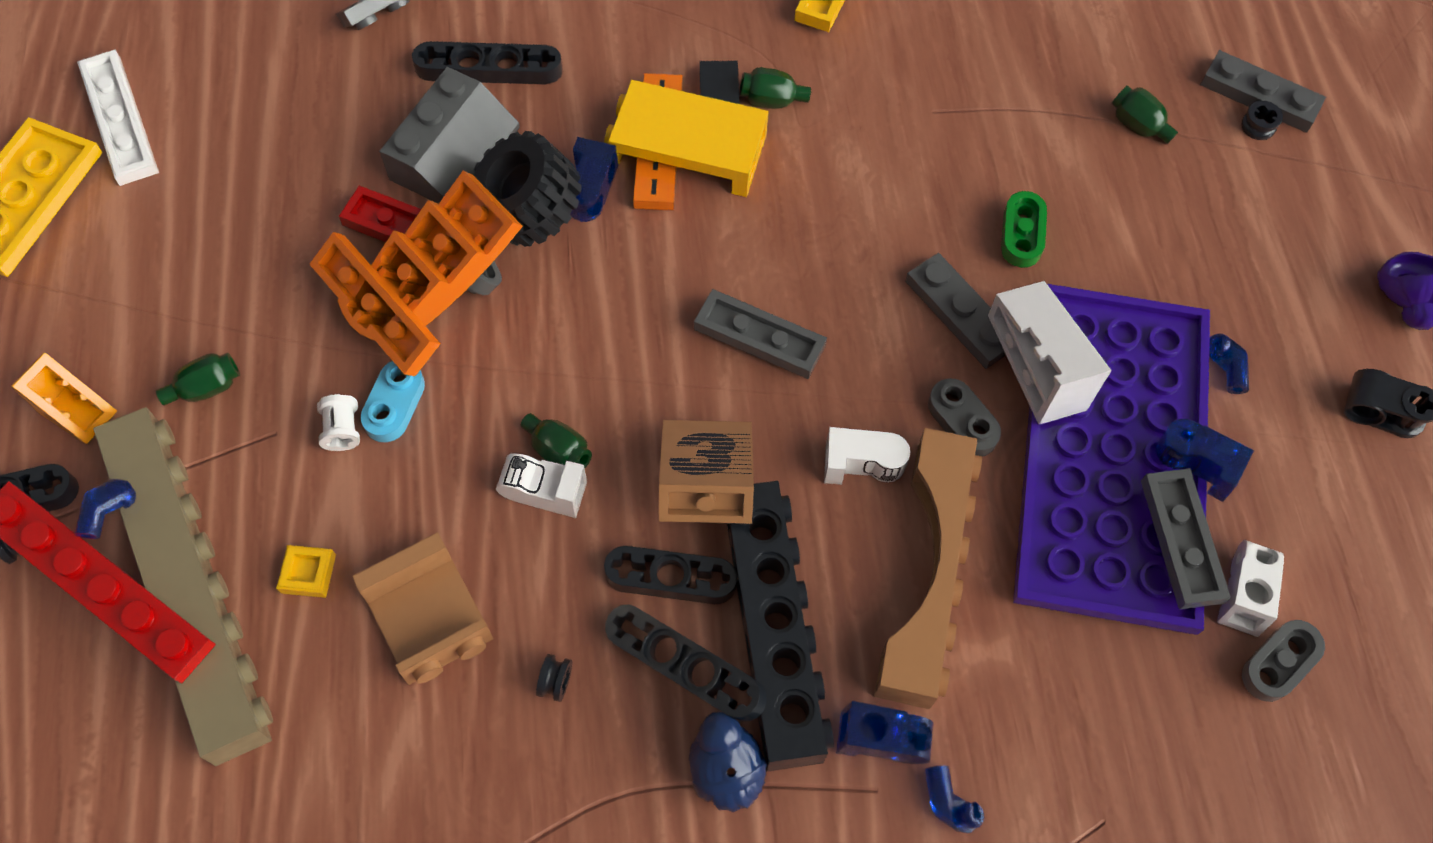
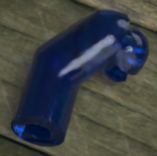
(1232, 360)
(101, 501)
(949, 807)

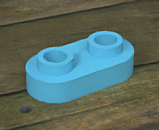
(391, 396)

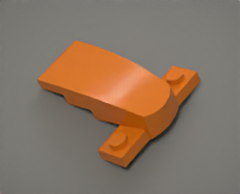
(417, 271)

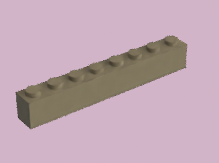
(177, 570)

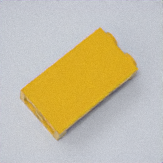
(689, 132)

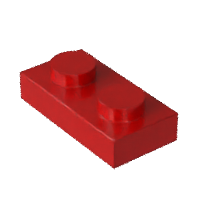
(377, 214)

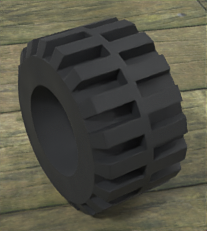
(531, 183)

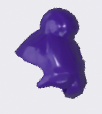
(1409, 283)

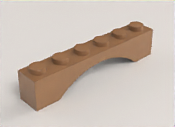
(914, 656)

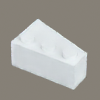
(1047, 352)

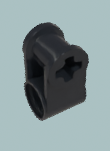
(1387, 403)

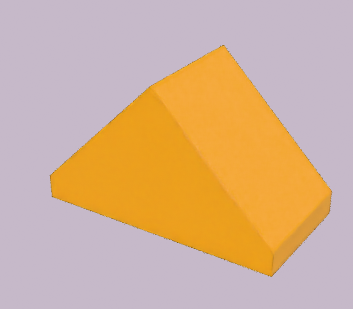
(63, 398)

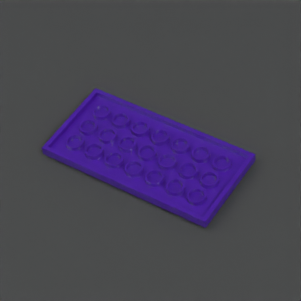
(1083, 507)

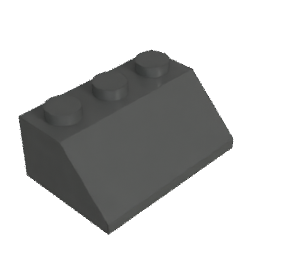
(445, 135)

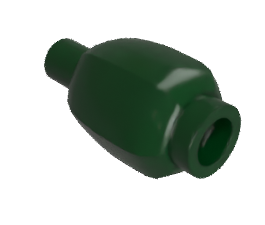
(772, 88)
(1143, 113)
(200, 379)
(556, 441)

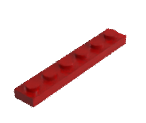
(100, 585)

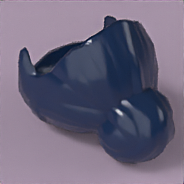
(721, 746)

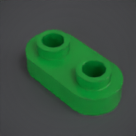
(1024, 232)

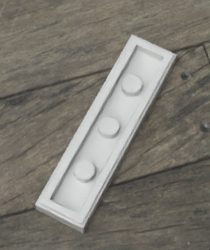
(117, 118)

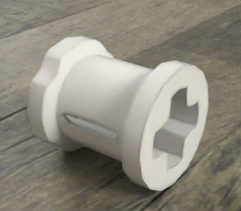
(338, 422)

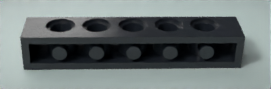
(783, 743)

